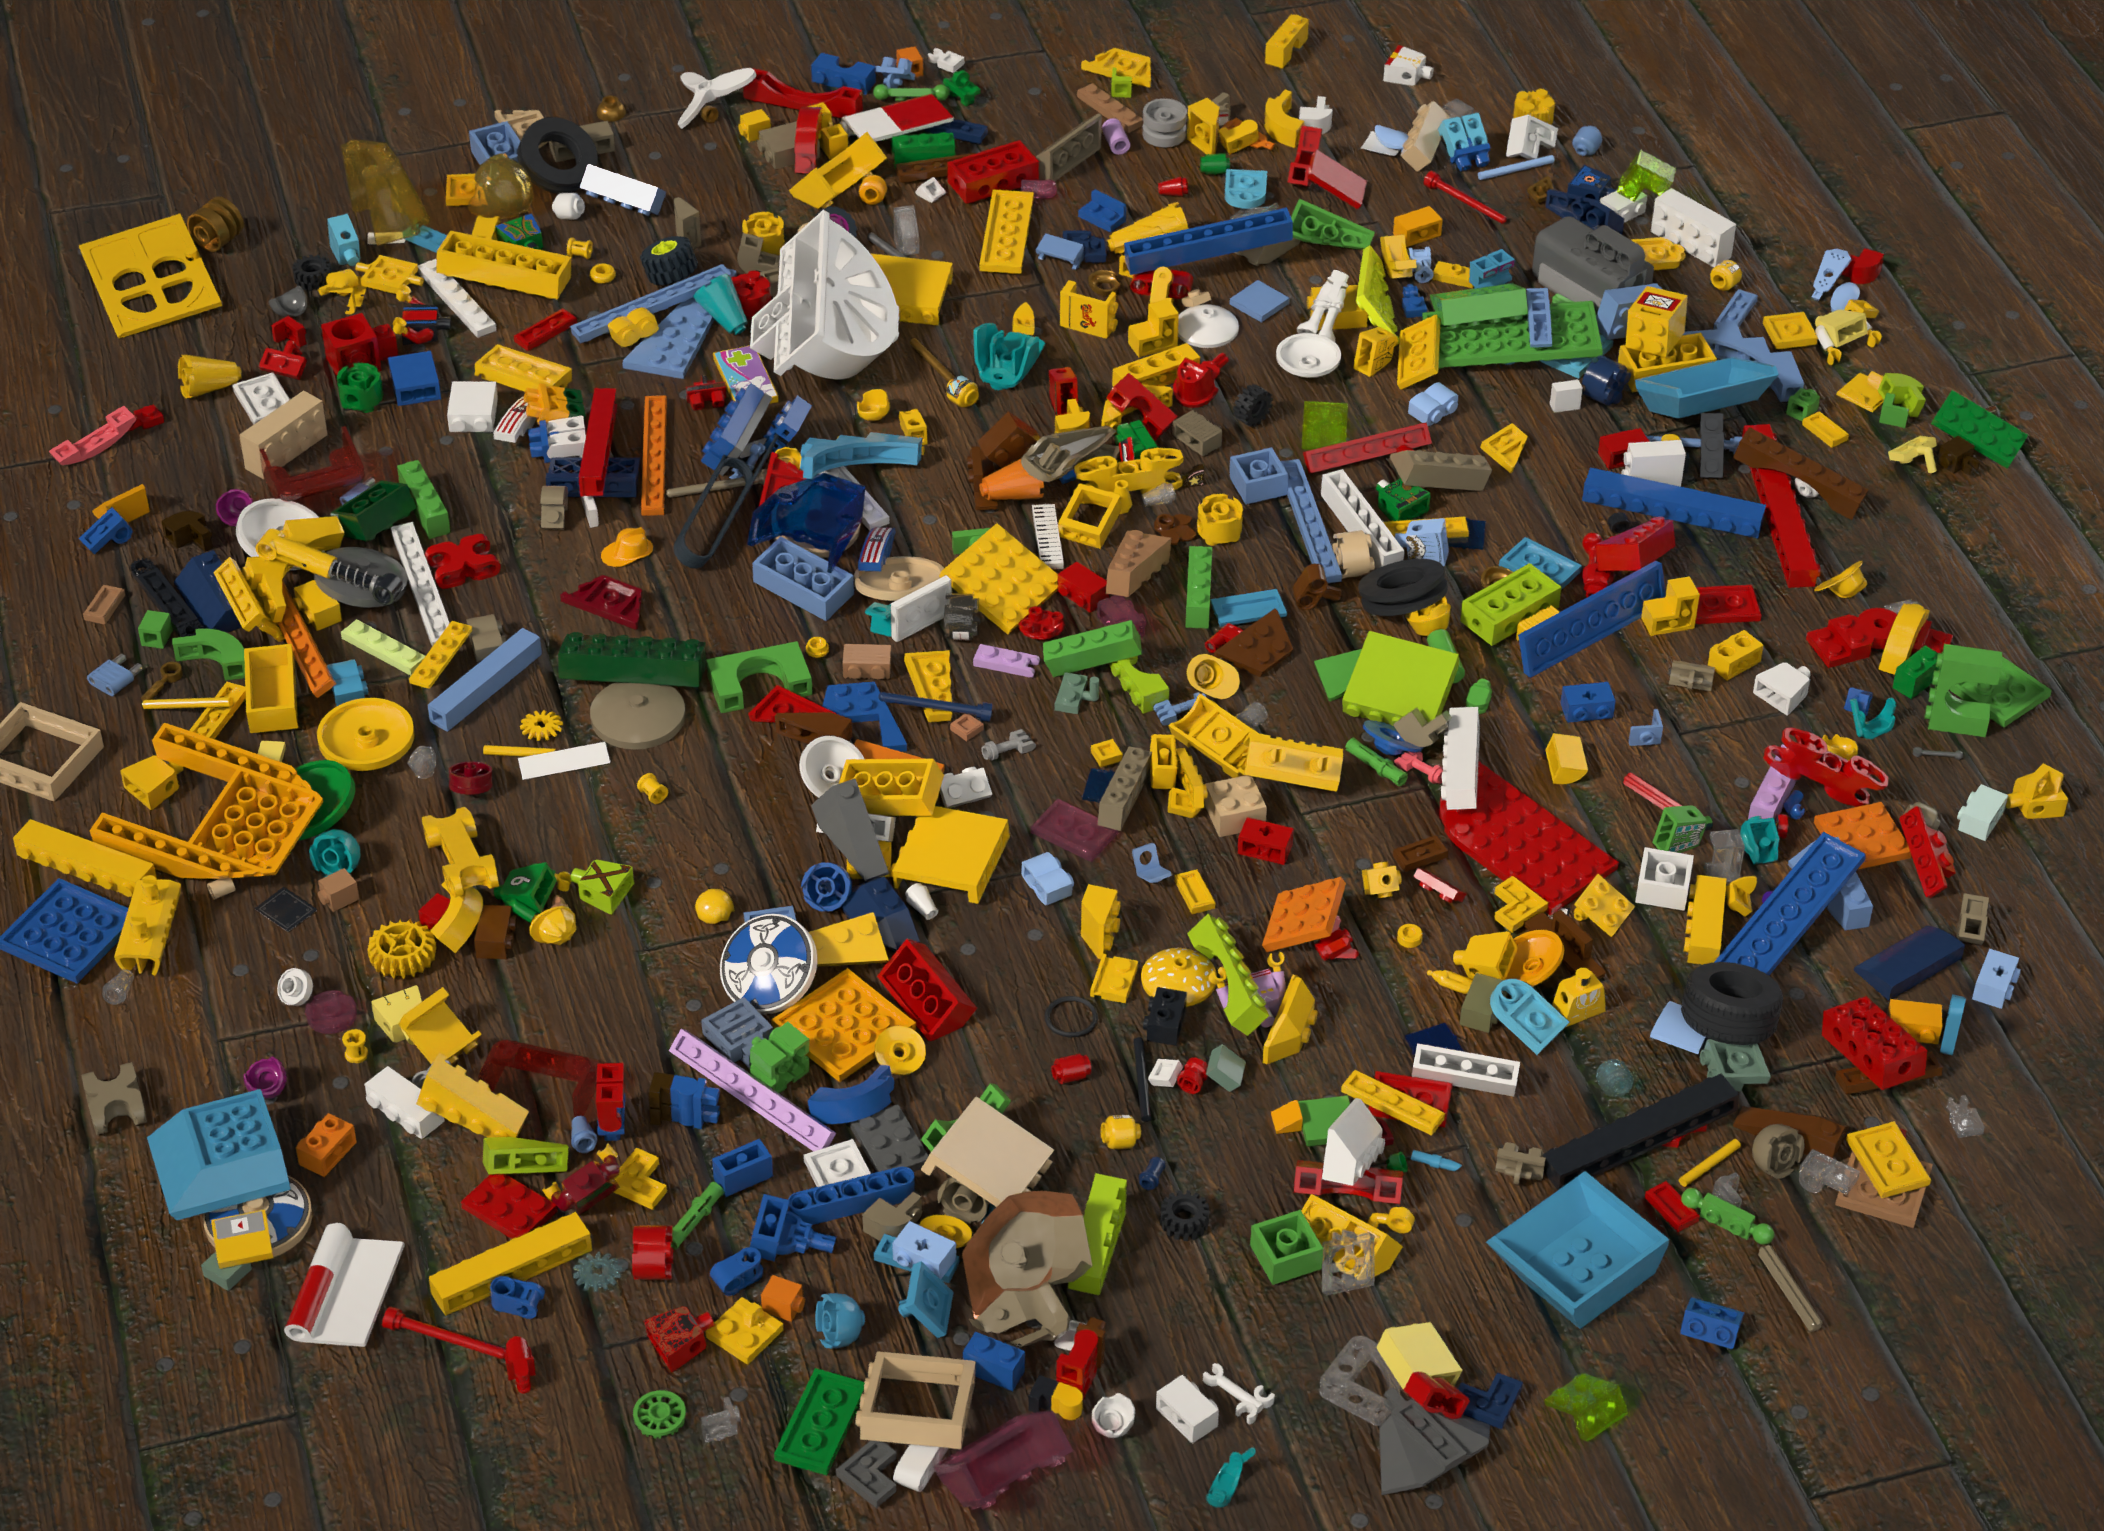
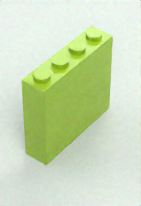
(1397, 678)

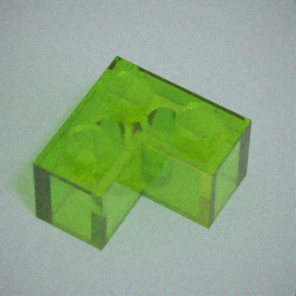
(1645, 173)

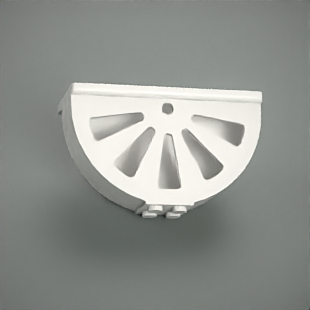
(829, 307)

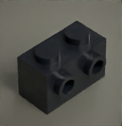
(1165, 1016)

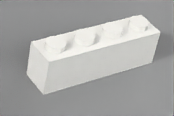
(1466, 1069)

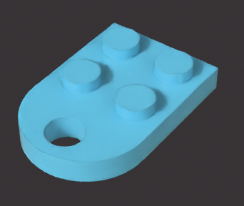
(1245, 188)
(1527, 1014)

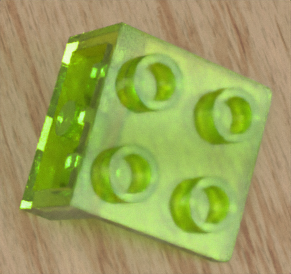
(1323, 424)
(1592, 1403)

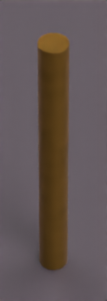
(931, 359)

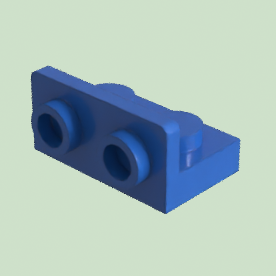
(1103, 211)
(1711, 1323)

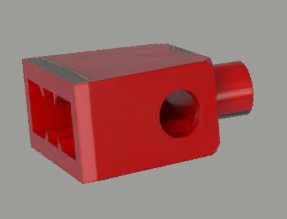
(1062, 384)

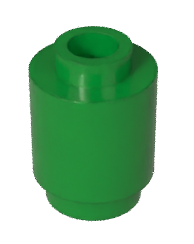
(1214, 164)

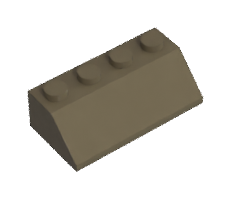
(1070, 149)
(1442, 469)

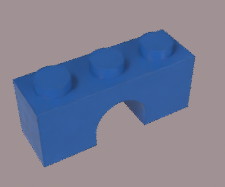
(827, 72)

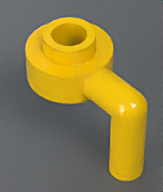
(1398, 1219)

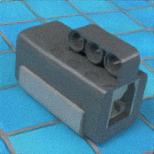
(1587, 261)

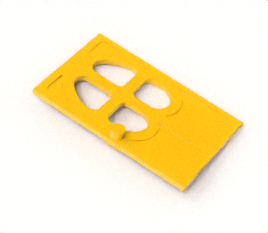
(140, 252)

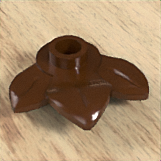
(1175, 527)

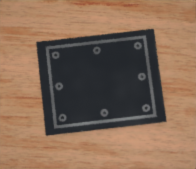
(285, 909)

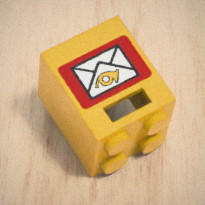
(1656, 321)

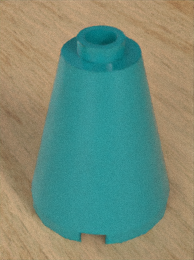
(722, 304)

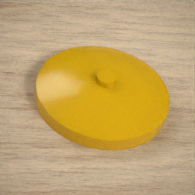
(365, 734)

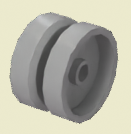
(1164, 122)

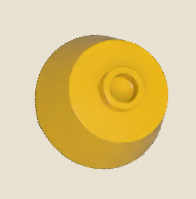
(1430, 618)

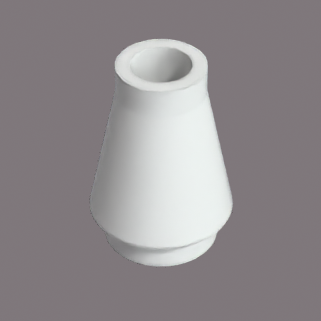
(921, 900)

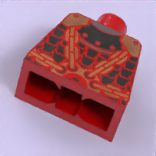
(678, 1335)

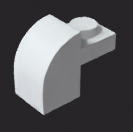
(1317, 117)

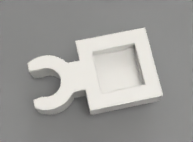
(948, 61)

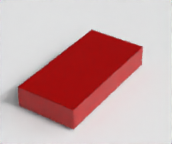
(1669, 1205)

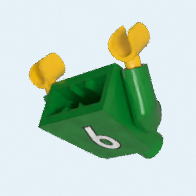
(530, 888)

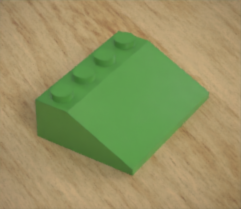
(1480, 304)

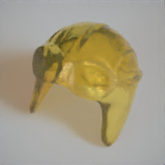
(501, 188)

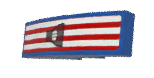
(876, 549)

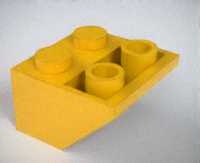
(1099, 918)

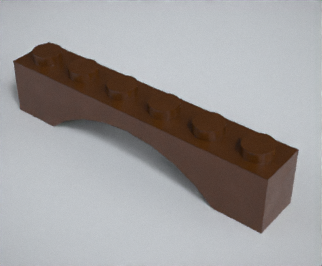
(1838, 491)

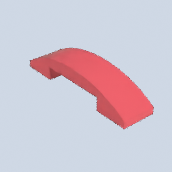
(97, 441)

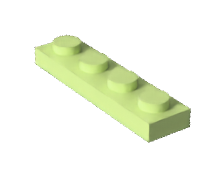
(382, 646)

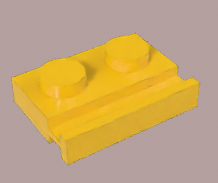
(1114, 978)

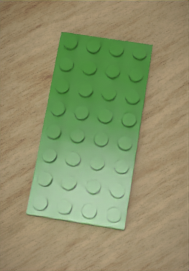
(1572, 329)

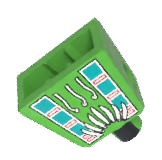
(1681, 829)

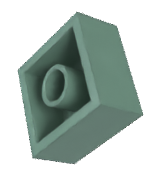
(1226, 1068)
(224, 1277)

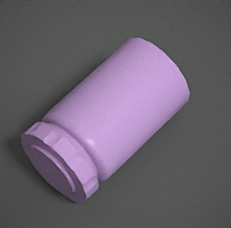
(1116, 136)

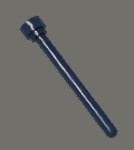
(981, 711)

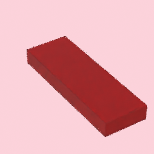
(545, 329)

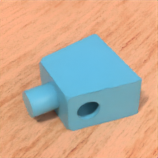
(345, 250)

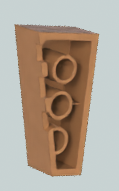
(1136, 561)

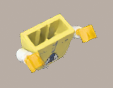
(1842, 327)

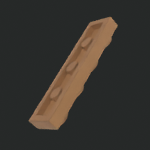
(1110, 107)

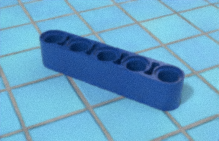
(852, 1195)

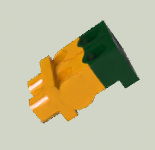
(553, 403)

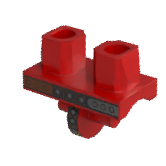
(706, 391)

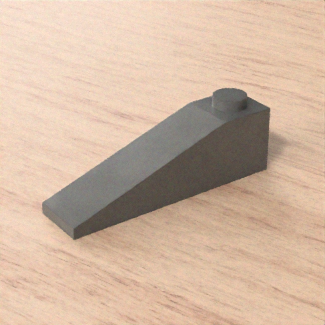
(846, 822)

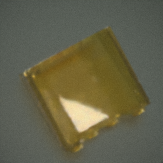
(381, 184)

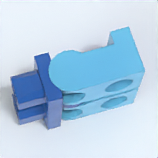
(1465, 141)

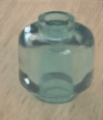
(1614, 1078)

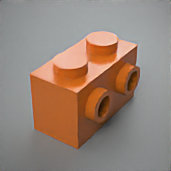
(326, 1144)

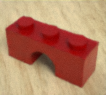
(1132, 393)

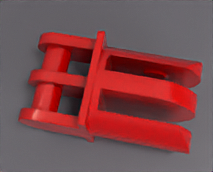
(519, 1363)

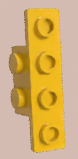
(440, 654)

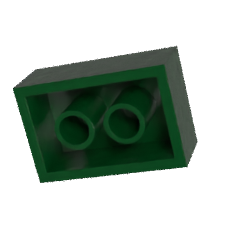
(375, 510)

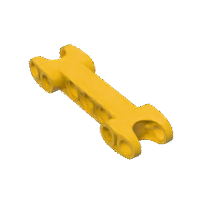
(465, 865)

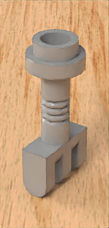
(1017, 739)

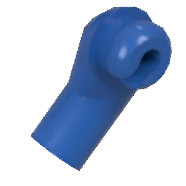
(1792, 805)

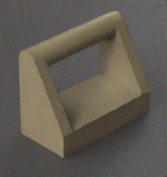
(687, 222)

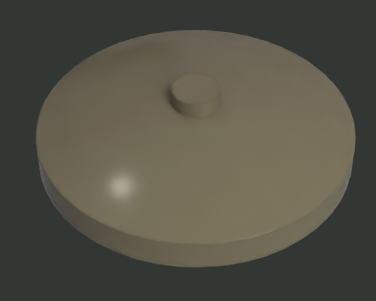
(637, 714)

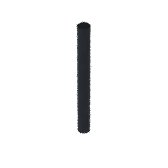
(1142, 1079)

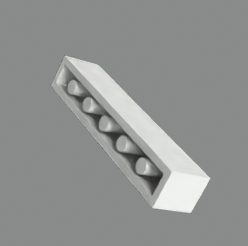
(1357, 515)
(1461, 759)

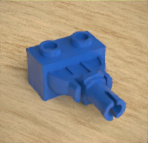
(784, 1231)

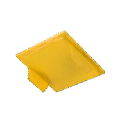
(1863, 391)

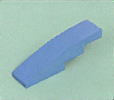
(1539, 317)

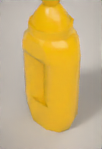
(1451, 980)

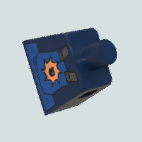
(1590, 184)

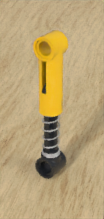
(276, 546)

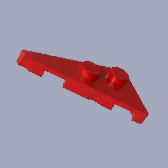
(782, 701)

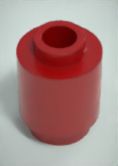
(1071, 1068)

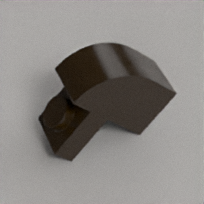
(187, 527)

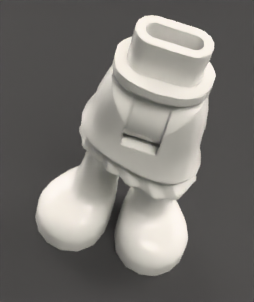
(1329, 300)

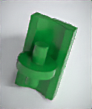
(961, 86)

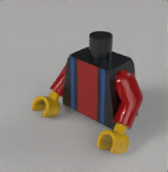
(419, 321)

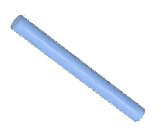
(1515, 167)

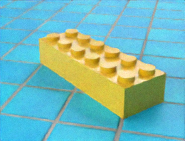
(503, 264)

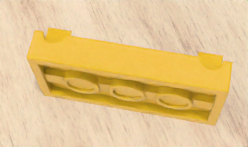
(521, 369)

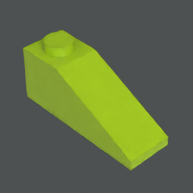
(521, 1155)

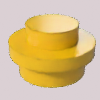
(817, 647)

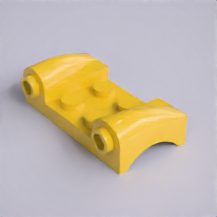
(1214, 734)

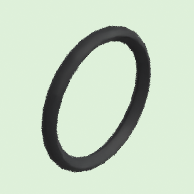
(1071, 1034)

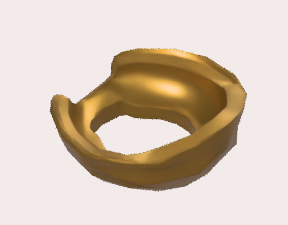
(1103, 276)
(1494, 573)

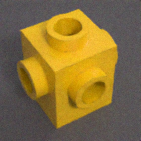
(1373, 880)

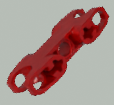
(1813, 760)

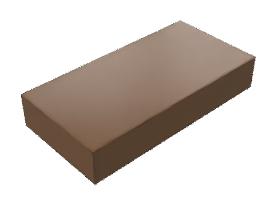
(104, 604)

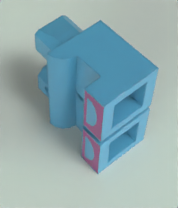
(1491, 269)

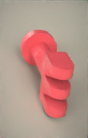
(1415, 759)

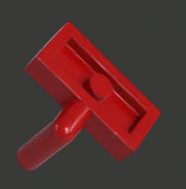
(285, 363)

